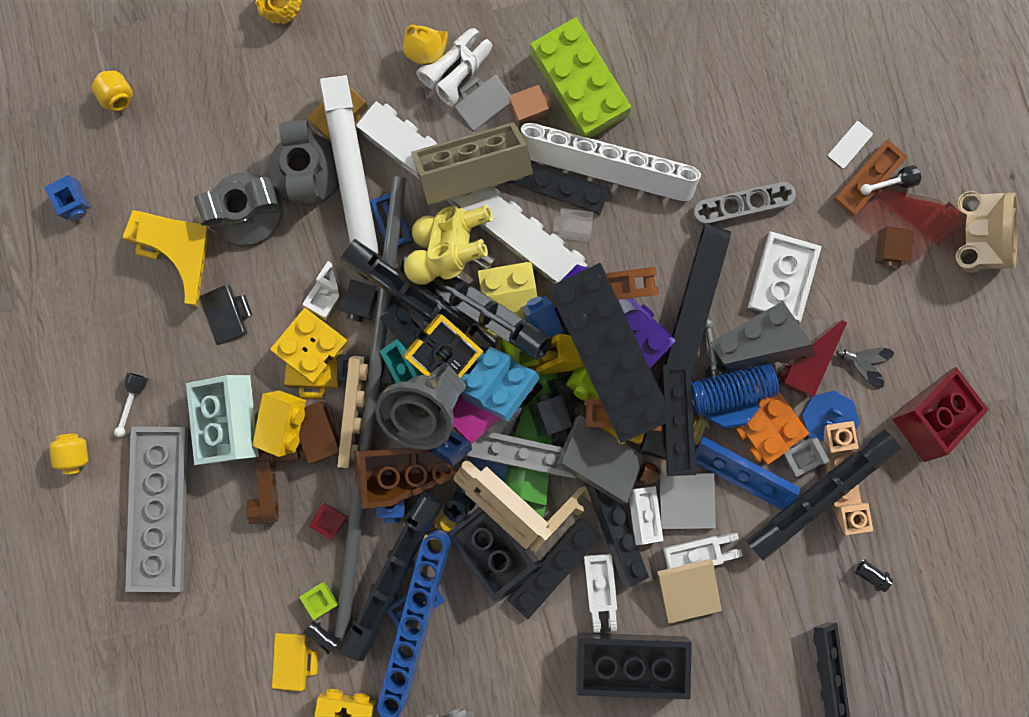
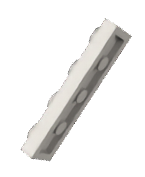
(519, 453)

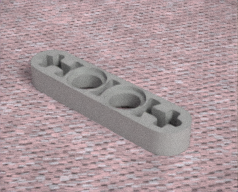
(743, 201)

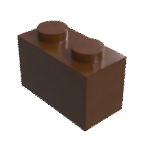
(318, 434)

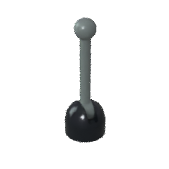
(715, 368)

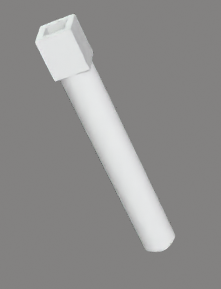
(348, 160)

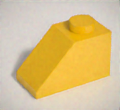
(560, 357)

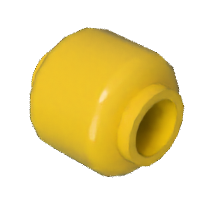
(112, 90)
(68, 453)

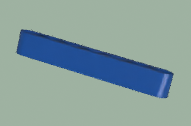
(406, 634)

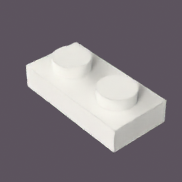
(645, 515)

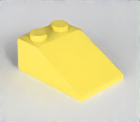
(510, 287)

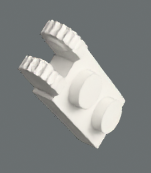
(701, 550)
(601, 589)

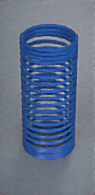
(768, 380)

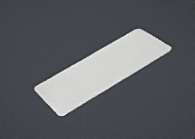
(850, 144)

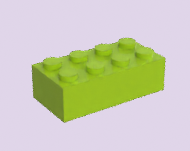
(580, 79)

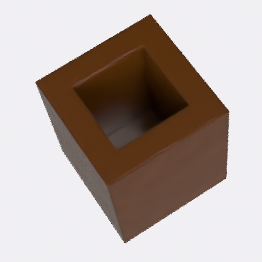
(894, 247)

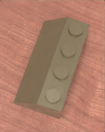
(472, 163)

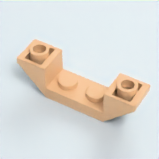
(850, 511)

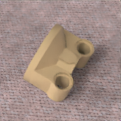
(990, 231)

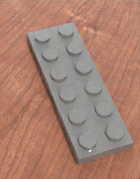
(156, 509)

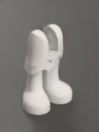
(470, 61)

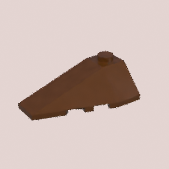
(397, 473)

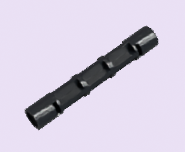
(371, 266)
(490, 314)
(823, 494)
(383, 592)

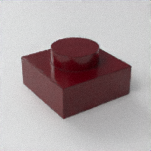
(327, 521)

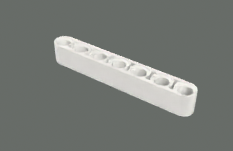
(610, 162)

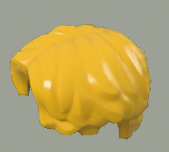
(278, 10)

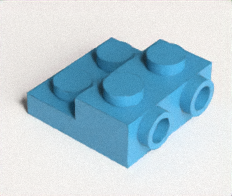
(498, 384)

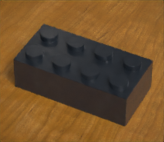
(633, 666)

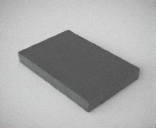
(600, 460)

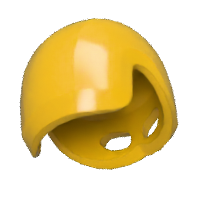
(424, 45)

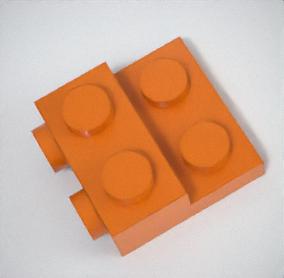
(772, 430)

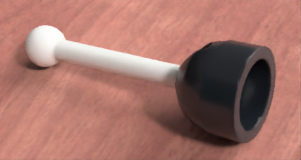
(906, 177)
(134, 384)

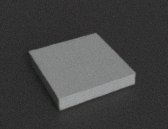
(687, 501)

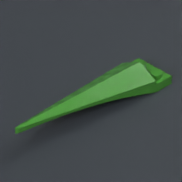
(530, 484)

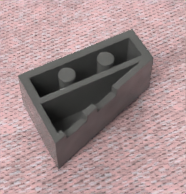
(763, 340)

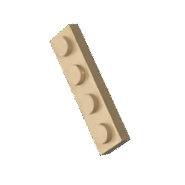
(353, 400)

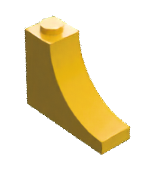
(182, 244)

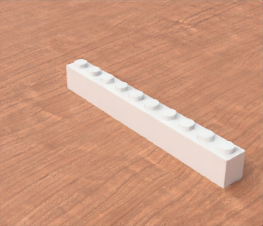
(508, 225)

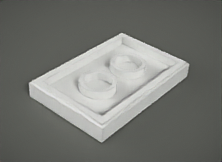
(784, 274)

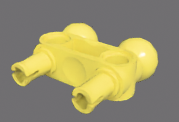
(447, 243)

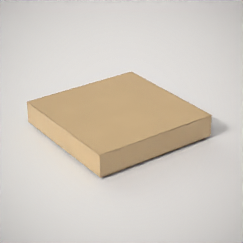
(689, 591)

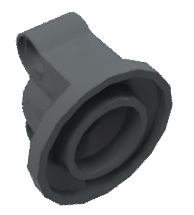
(317, 180)
(252, 224)
(421, 409)

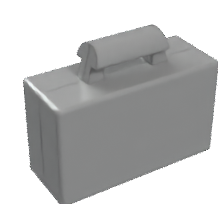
(482, 102)

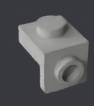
(806, 456)

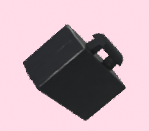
(224, 313)

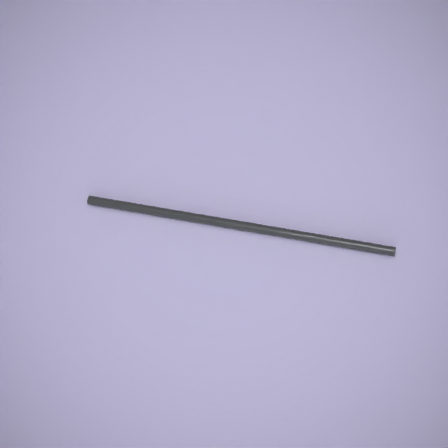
(369, 414)

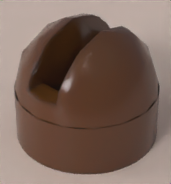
(649, 473)

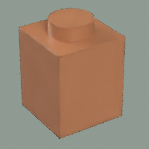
(529, 105)

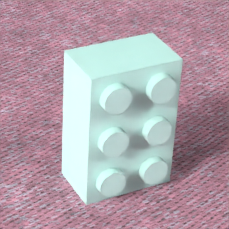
(222, 419)

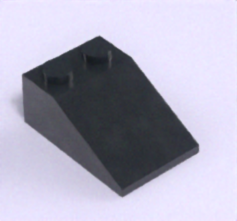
(493, 554)

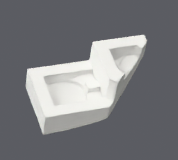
(324, 294)

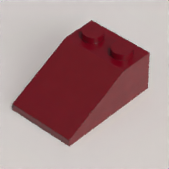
(940, 416)

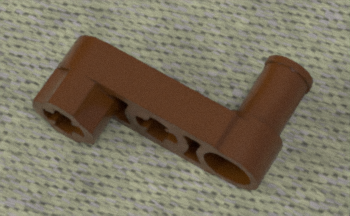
(267, 506)

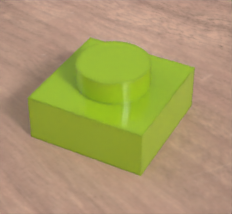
(318, 600)

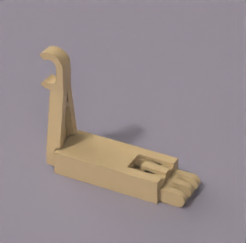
(510, 510)

